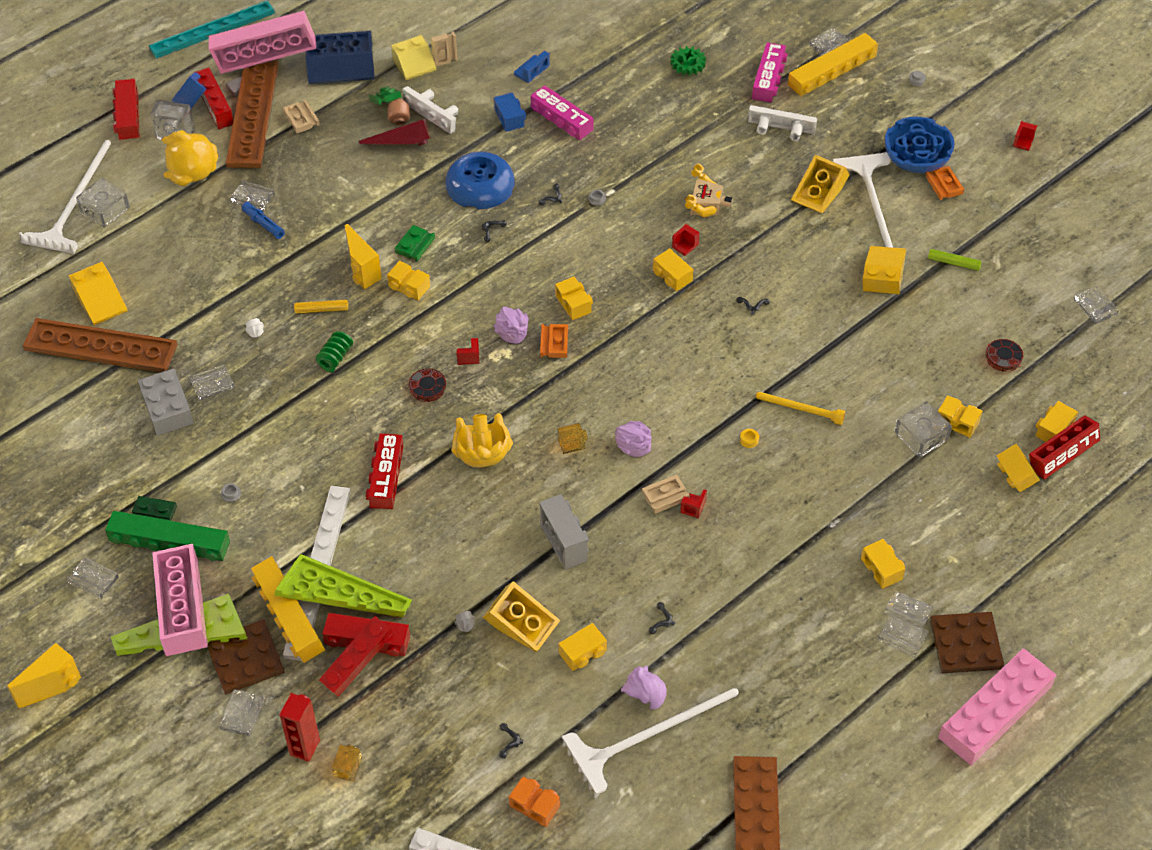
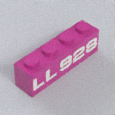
(769, 72)
(562, 112)

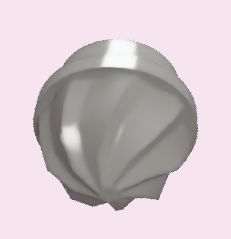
(465, 621)

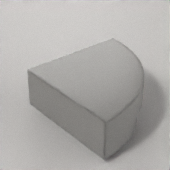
(234, 86)

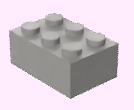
(165, 402)
(563, 531)

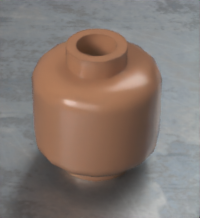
(398, 112)

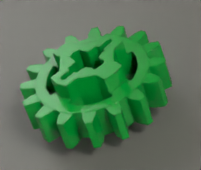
(688, 61)

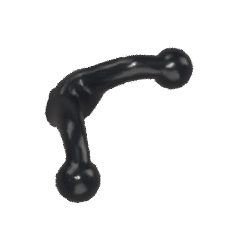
(556, 187)
(488, 224)
(766, 301)
(660, 605)
(515, 743)

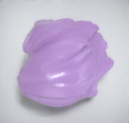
(511, 325)
(634, 438)
(645, 687)

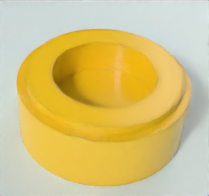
(749, 438)

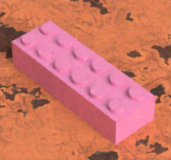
(262, 42)
(179, 600)
(997, 706)

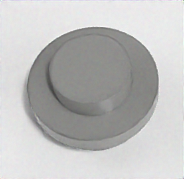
(917, 78)
(597, 197)
(230, 492)

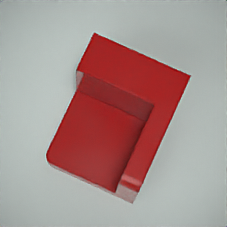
(1025, 136)
(685, 239)
(469, 355)
(694, 505)

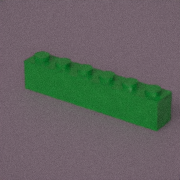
(166, 534)

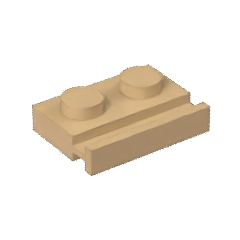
(444, 48)
(301, 116)
(665, 493)

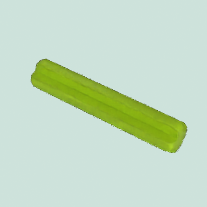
(954, 259)

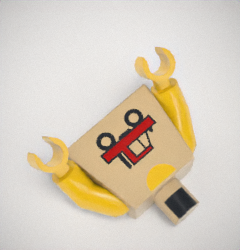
(706, 196)

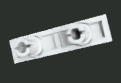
(422, 105)
(769, 117)

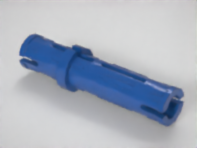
(258, 216)

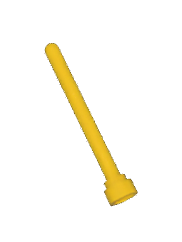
(835, 415)

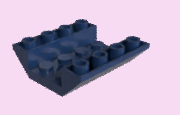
(341, 58)

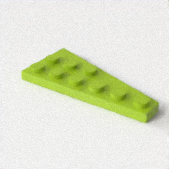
(326, 585)
(220, 623)

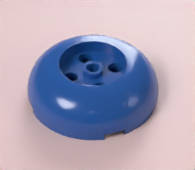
(919, 144)
(469, 181)

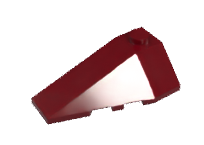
(411, 133)

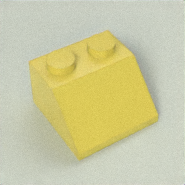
(413, 57)

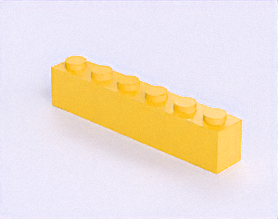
(832, 64)
(288, 612)

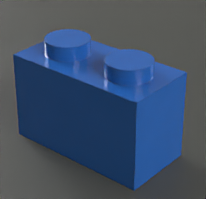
(509, 112)

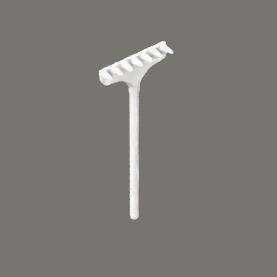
(864, 166)
(53, 238)
(591, 760)

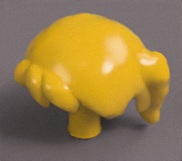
(189, 157)
(481, 443)

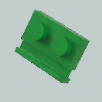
(386, 95)
(414, 243)

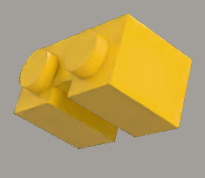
(673, 269)
(408, 281)
(573, 298)
(962, 418)
(1055, 421)
(1017, 467)
(882, 561)
(582, 646)

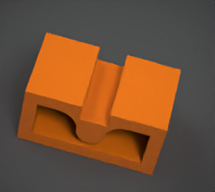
(534, 802)

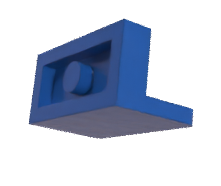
(533, 67)
(190, 91)

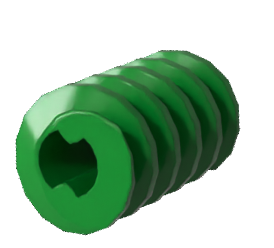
(334, 351)

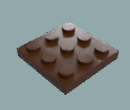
(966, 642)
(246, 660)

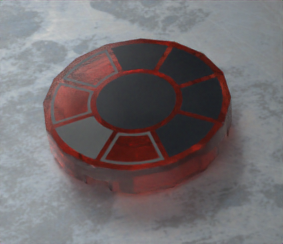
(1004, 355)
(427, 385)

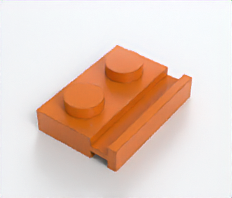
(944, 182)
(554, 340)

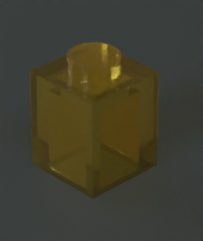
(572, 438)
(347, 762)

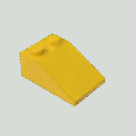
(820, 184)
(363, 259)
(884, 269)
(97, 293)
(521, 617)
(46, 677)

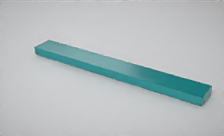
(214, 27)

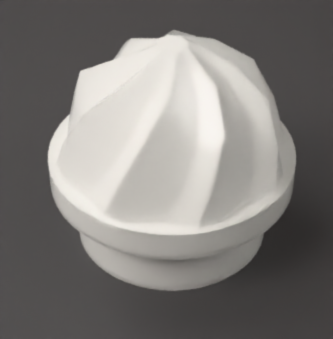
(254, 327)

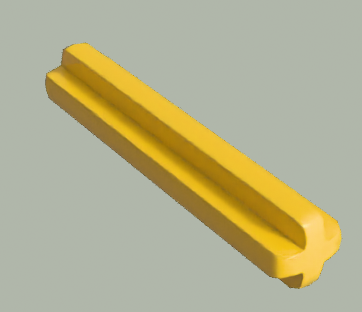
(321, 306)

